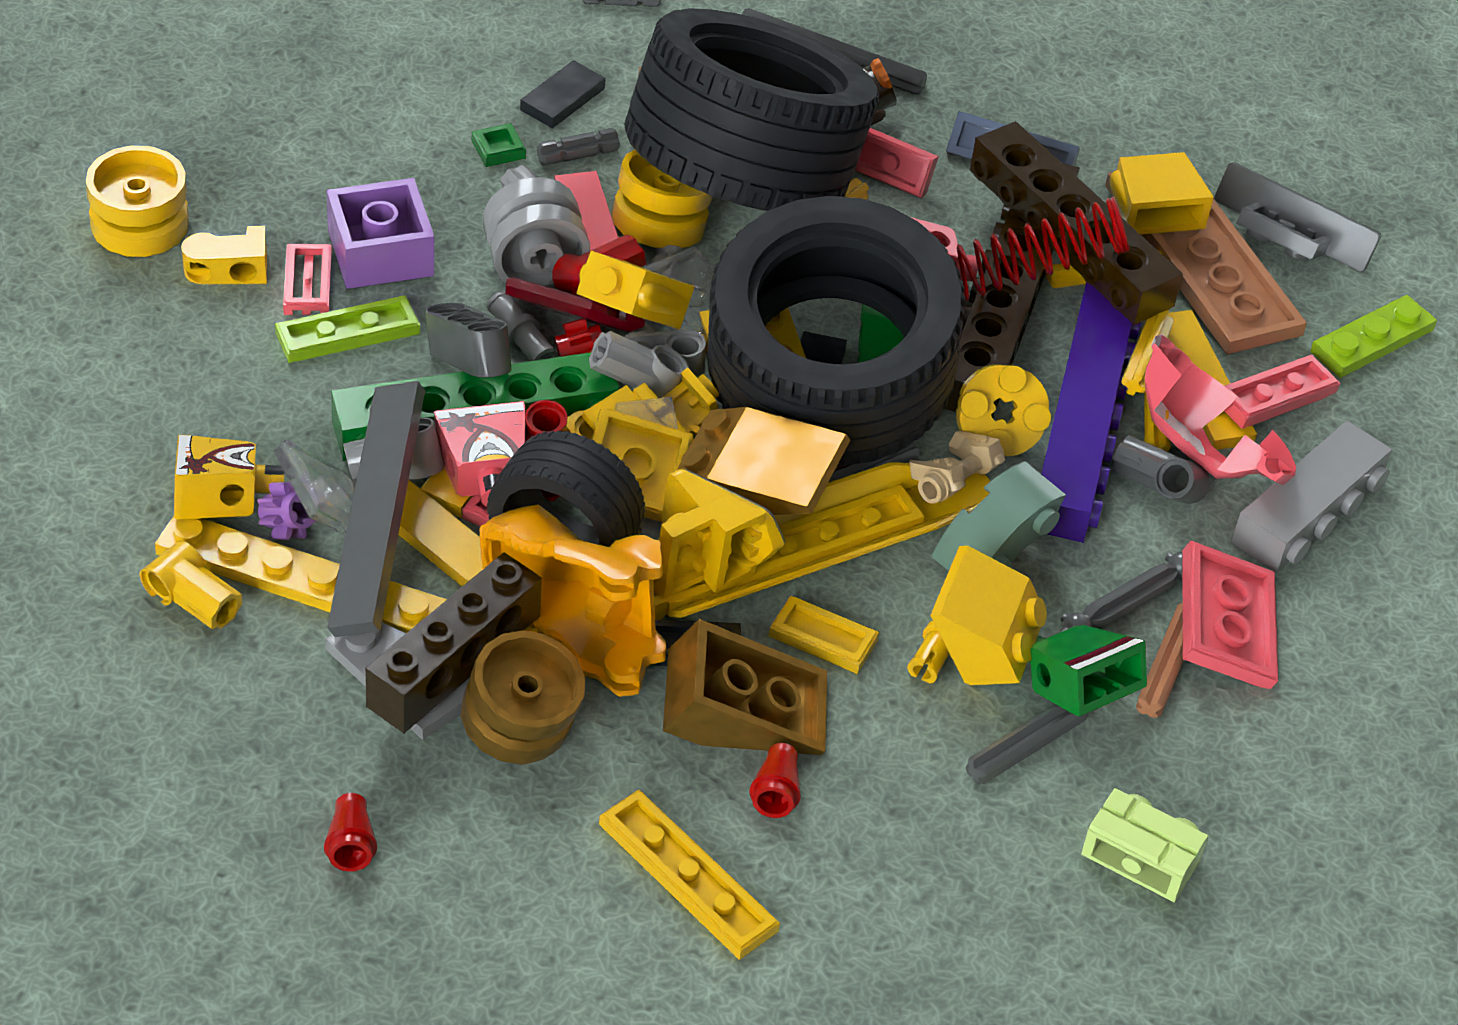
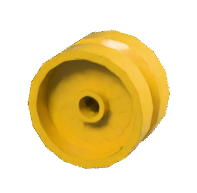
(137, 201)
(658, 207)

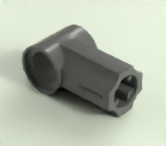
(1159, 470)

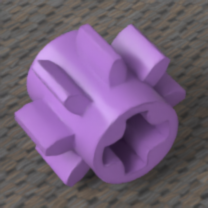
(283, 512)

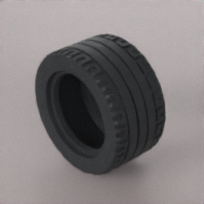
(749, 109)
(852, 254)

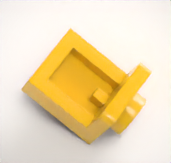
(693, 399)

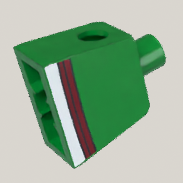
(1087, 668)

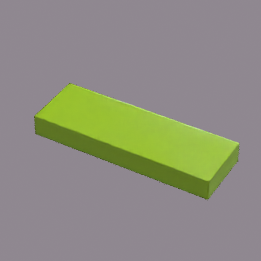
(347, 328)

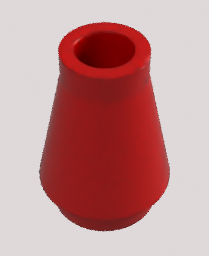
(776, 785)
(350, 837)

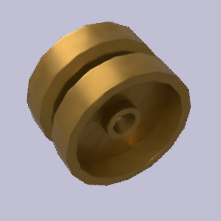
(522, 697)

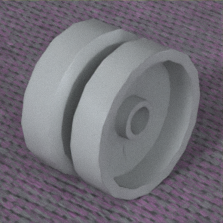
(532, 227)

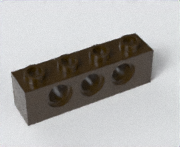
(444, 646)

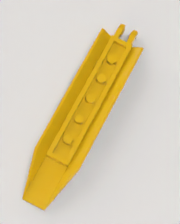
(847, 522)

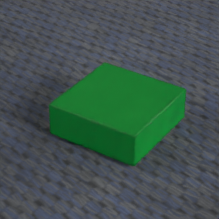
(498, 145)

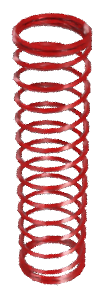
(1119, 244)

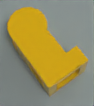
(226, 258)

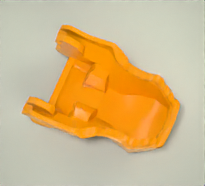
(591, 594)

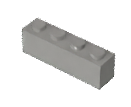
(1325, 485)

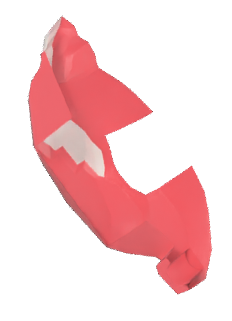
(1194, 401)

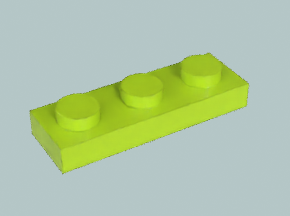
(1373, 336)

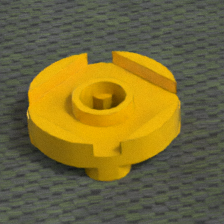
(1009, 384)

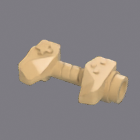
(946, 476)

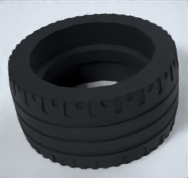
(580, 474)

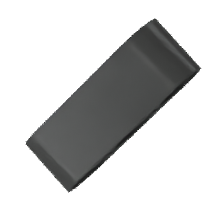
(468, 339)

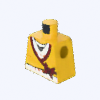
(219, 477)

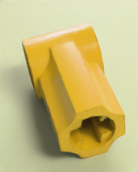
(183, 578)

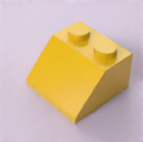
(988, 618)

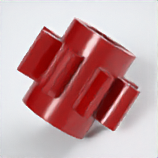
(577, 338)

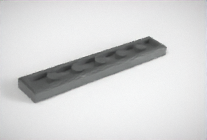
(376, 510)

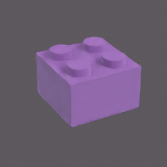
(380, 233)

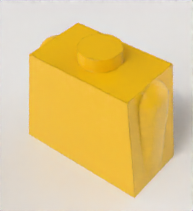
(1161, 193)
(634, 290)

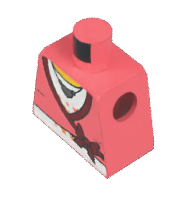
(479, 444)

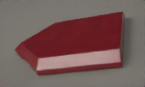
(571, 305)

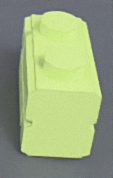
(1145, 844)

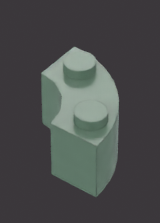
(1007, 520)

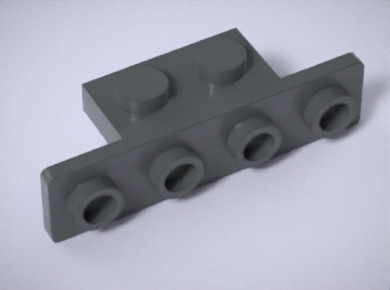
(1294, 220)

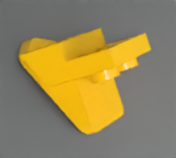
(711, 535)

